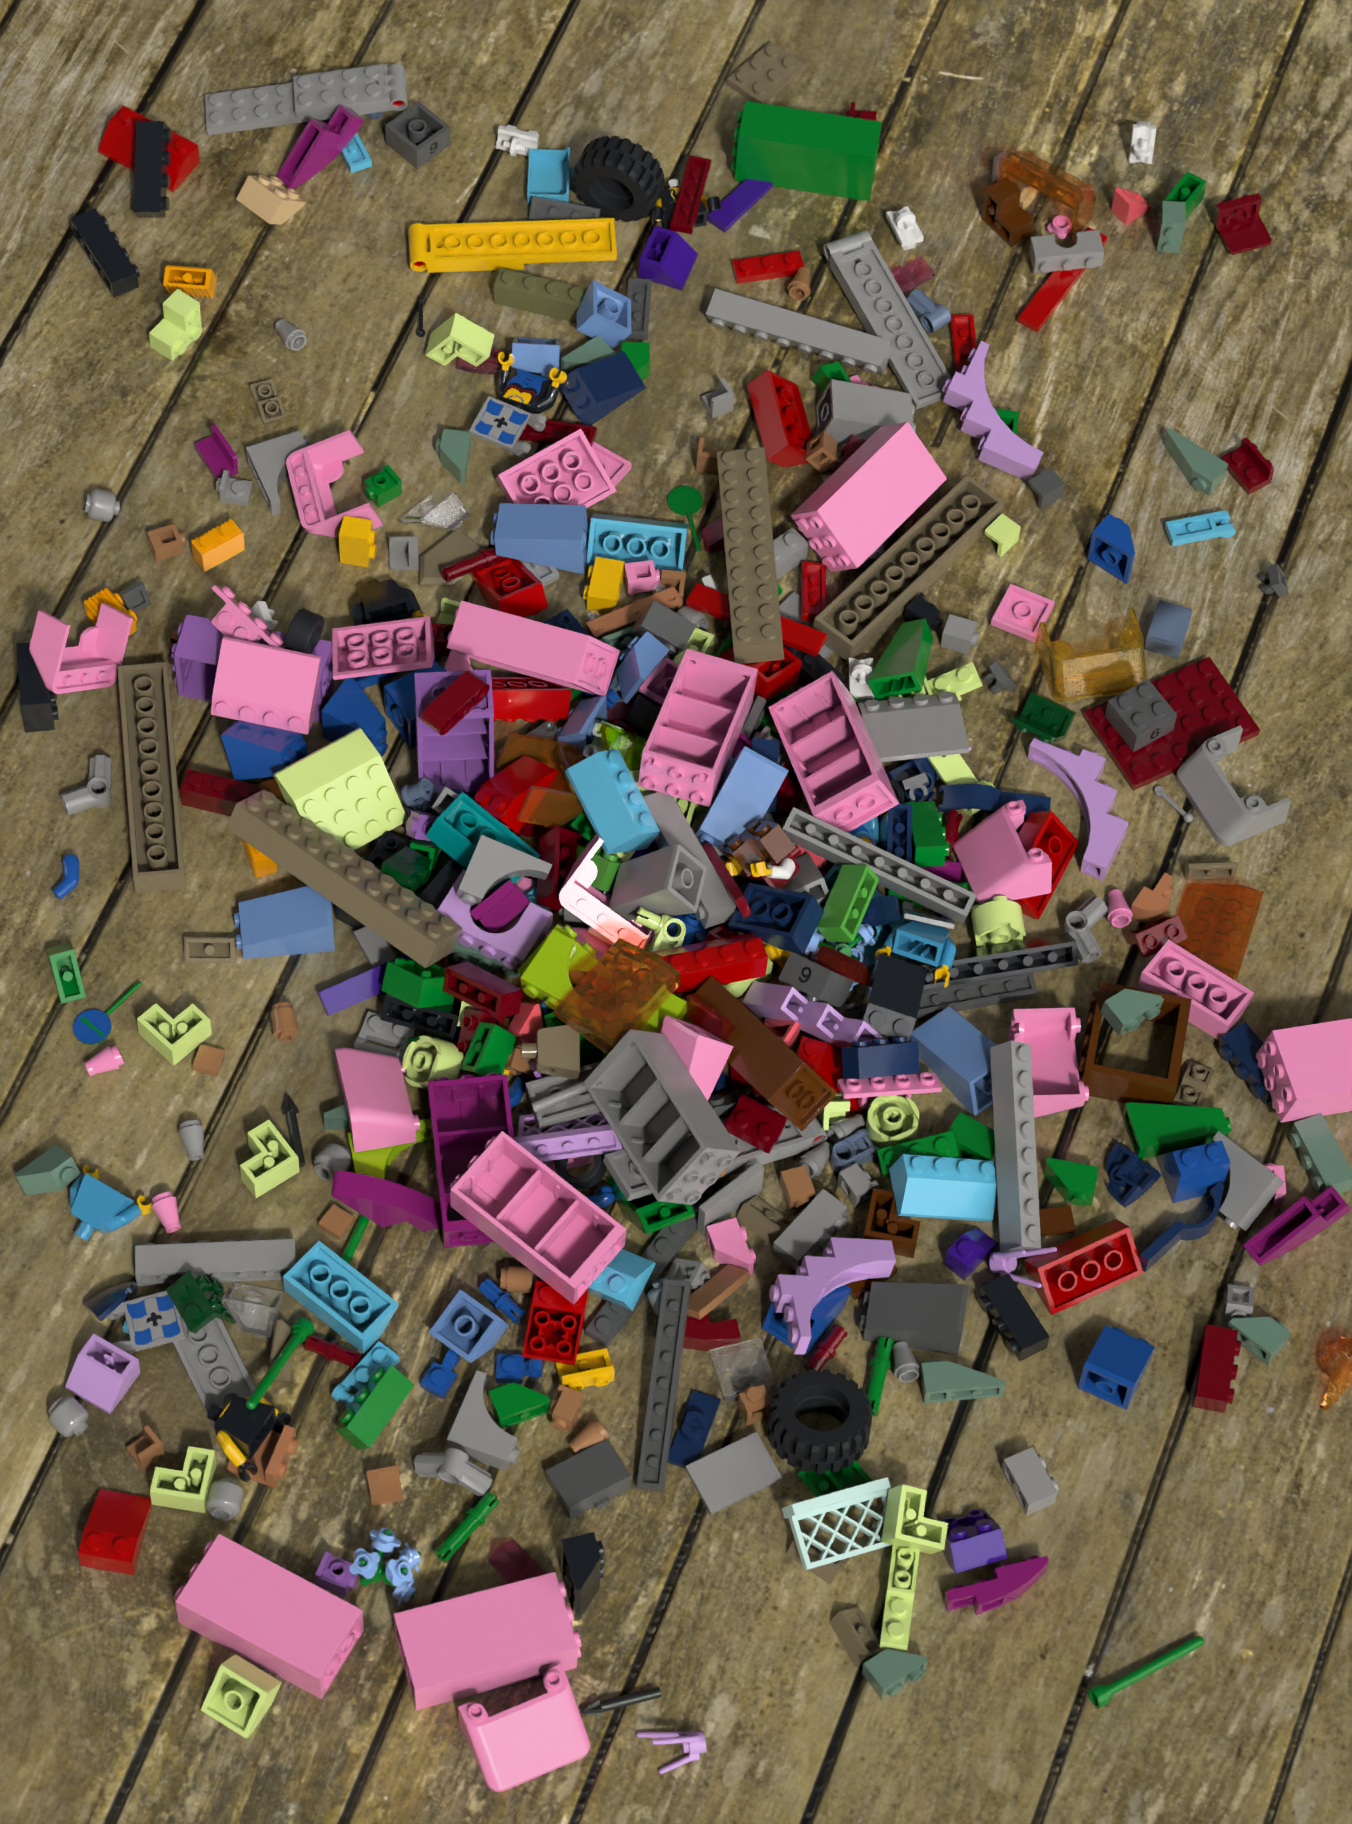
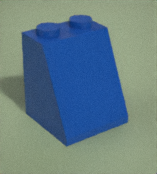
(400, 703)
(353, 710)
(261, 749)
(1194, 1170)
(821, 1317)
(1116, 1366)

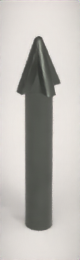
(290, 1110)
(598, 1706)

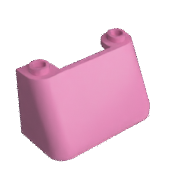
(1053, 1057)
(375, 1099)

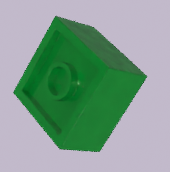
(416, 984)

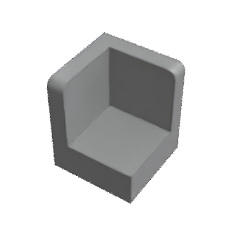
(719, 401)
(403, 553)

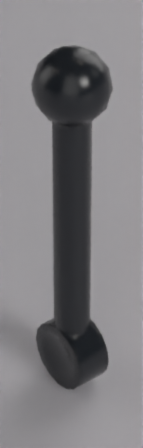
(420, 331)

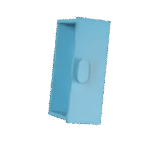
(549, 174)

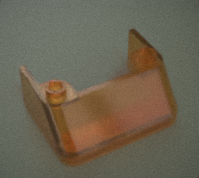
(1054, 183)
(542, 805)

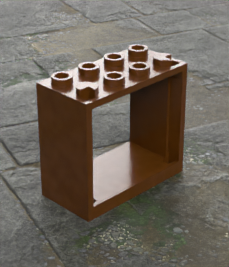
(1127, 1085)

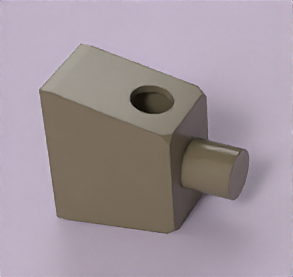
(555, 1051)

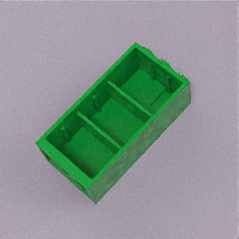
(806, 150)

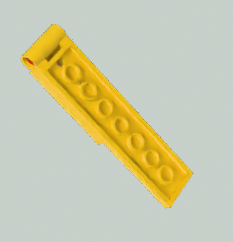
(509, 244)

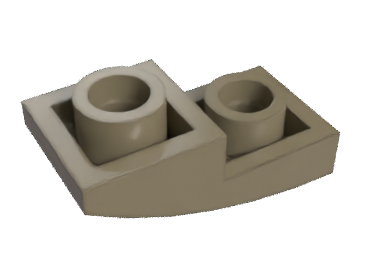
(267, 402)
(1193, 1085)

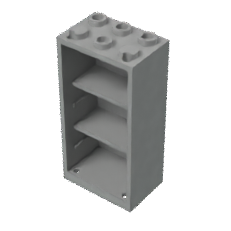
(661, 1117)

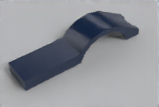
(987, 798)
(1182, 1231)

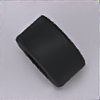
(304, 631)

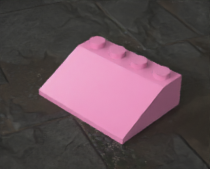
(558, 475)
(382, 648)
(266, 685)

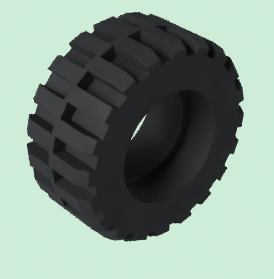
(618, 178)
(815, 1448)

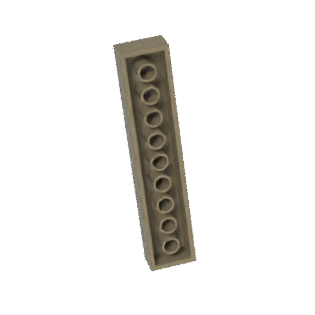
(750, 556)
(908, 568)
(151, 777)
(344, 878)

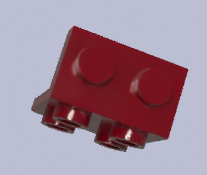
(1241, 225)

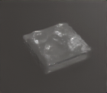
(741, 1367)

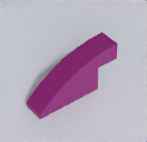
(319, 146)
(385, 1201)
(1297, 1226)

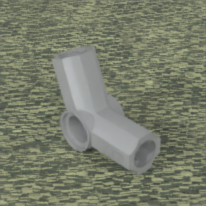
(87, 795)
(1086, 917)
(454, 1469)

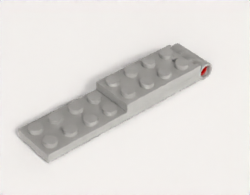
(309, 96)
(888, 315)
(790, 1143)

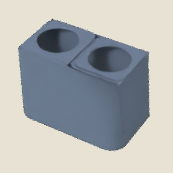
(1168, 629)

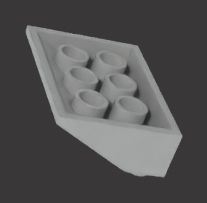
(915, 726)

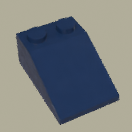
(601, 387)
(779, 917)

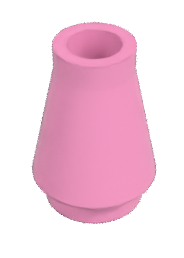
(1119, 912)
(104, 1061)
(166, 1210)

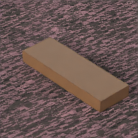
(716, 1290)

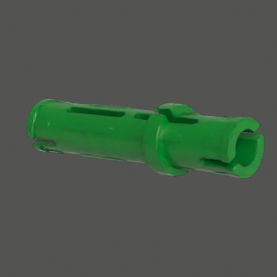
(879, 1366)
(474, 1518)

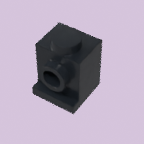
(922, 609)

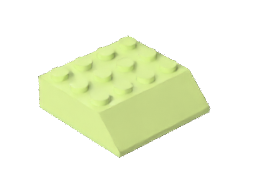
(344, 790)

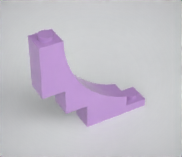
(816, 1018)

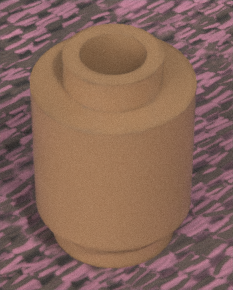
(284, 1022)
(518, 1279)

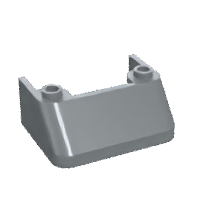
(1215, 800)

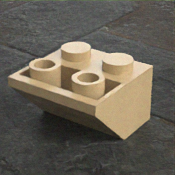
(270, 199)

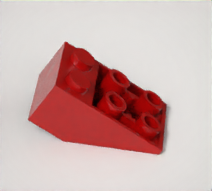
(772, 675)
(554, 1326)

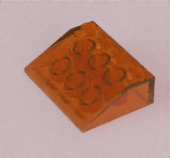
(1219, 923)
(618, 994)

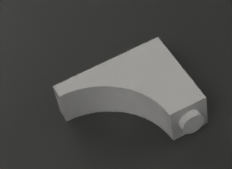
(269, 466)
(494, 863)
(808, 880)
(1249, 1187)
(478, 1433)

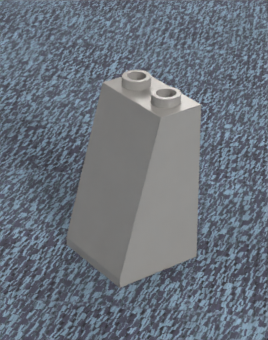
(860, 410)
(659, 882)

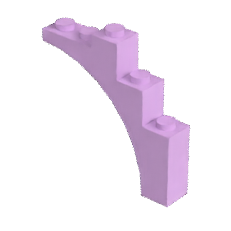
(998, 443)
(1096, 800)
(840, 1264)

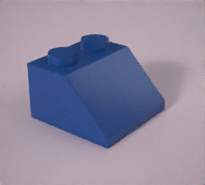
(1113, 548)

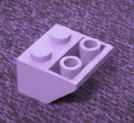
(102, 1374)

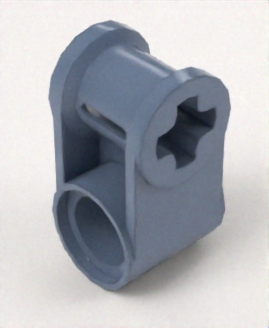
(421, 795)
(855, 1148)

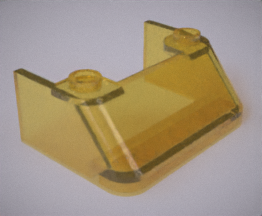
(1096, 672)

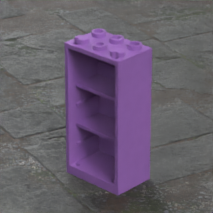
(198, 657)
(466, 753)

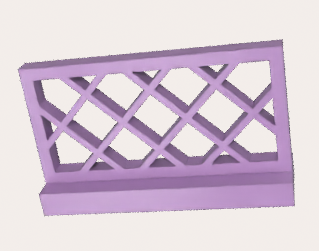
(566, 1143)

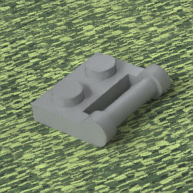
(384, 1033)

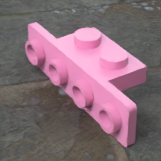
(237, 622)
(901, 1085)

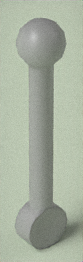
(1159, 791)

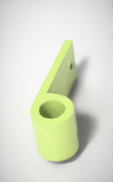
(954, 771)

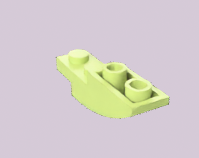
(956, 681)
(899, 1598)

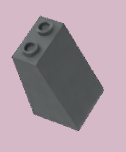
(916, 1313)

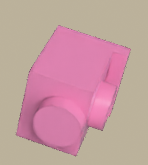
(640, 577)

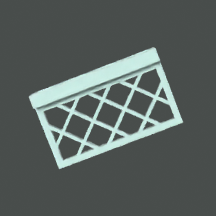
(831, 1503)

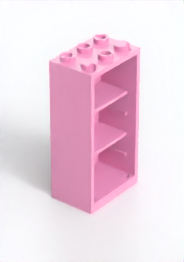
(868, 497)
(533, 648)
(697, 727)
(833, 754)
(1309, 1069)
(537, 1217)
(269, 1615)
(486, 1640)

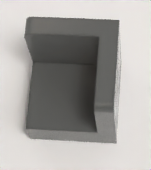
(1048, 487)

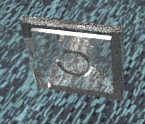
(437, 511)
(253, 1307)

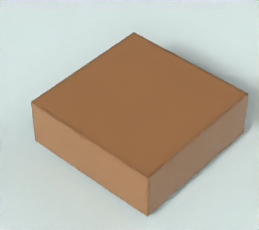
(208, 1060)
(336, 1222)

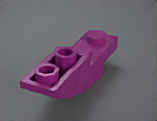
(1007, 1584)

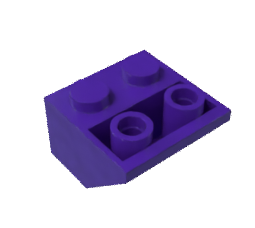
(667, 259)
(973, 1541)

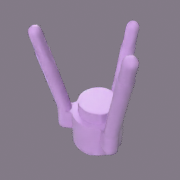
(1006, 1262)
(690, 1741)

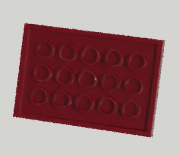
(1203, 710)

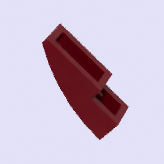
(706, 1335)

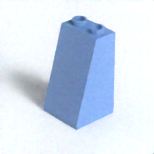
(543, 534)
(741, 798)
(285, 924)
(958, 1057)

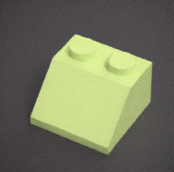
(240, 1695)

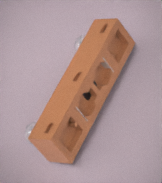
(626, 617)

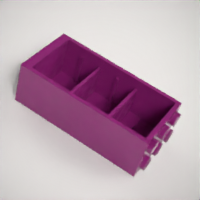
(463, 1119)

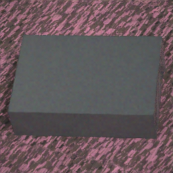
(589, 1479)

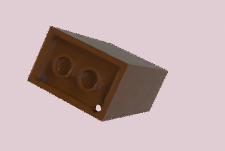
(767, 1060)

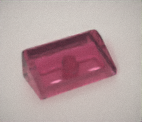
(514, 1563)

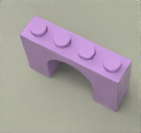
(508, 947)

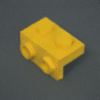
(590, 1370)

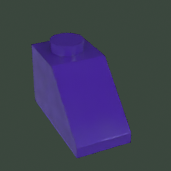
(969, 1252)

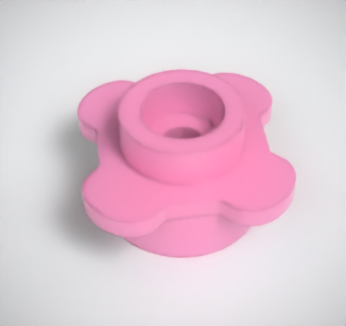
(1060, 226)

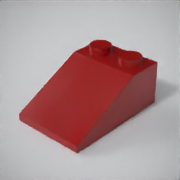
(511, 588)
(507, 790)
(827, 1063)
(115, 1532)

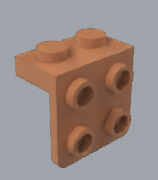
(271, 1457)

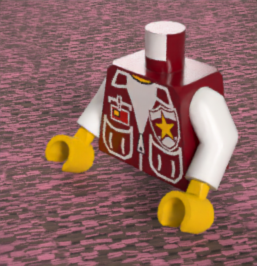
(770, 873)

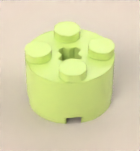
(997, 922)
(431, 1060)
(892, 1120)

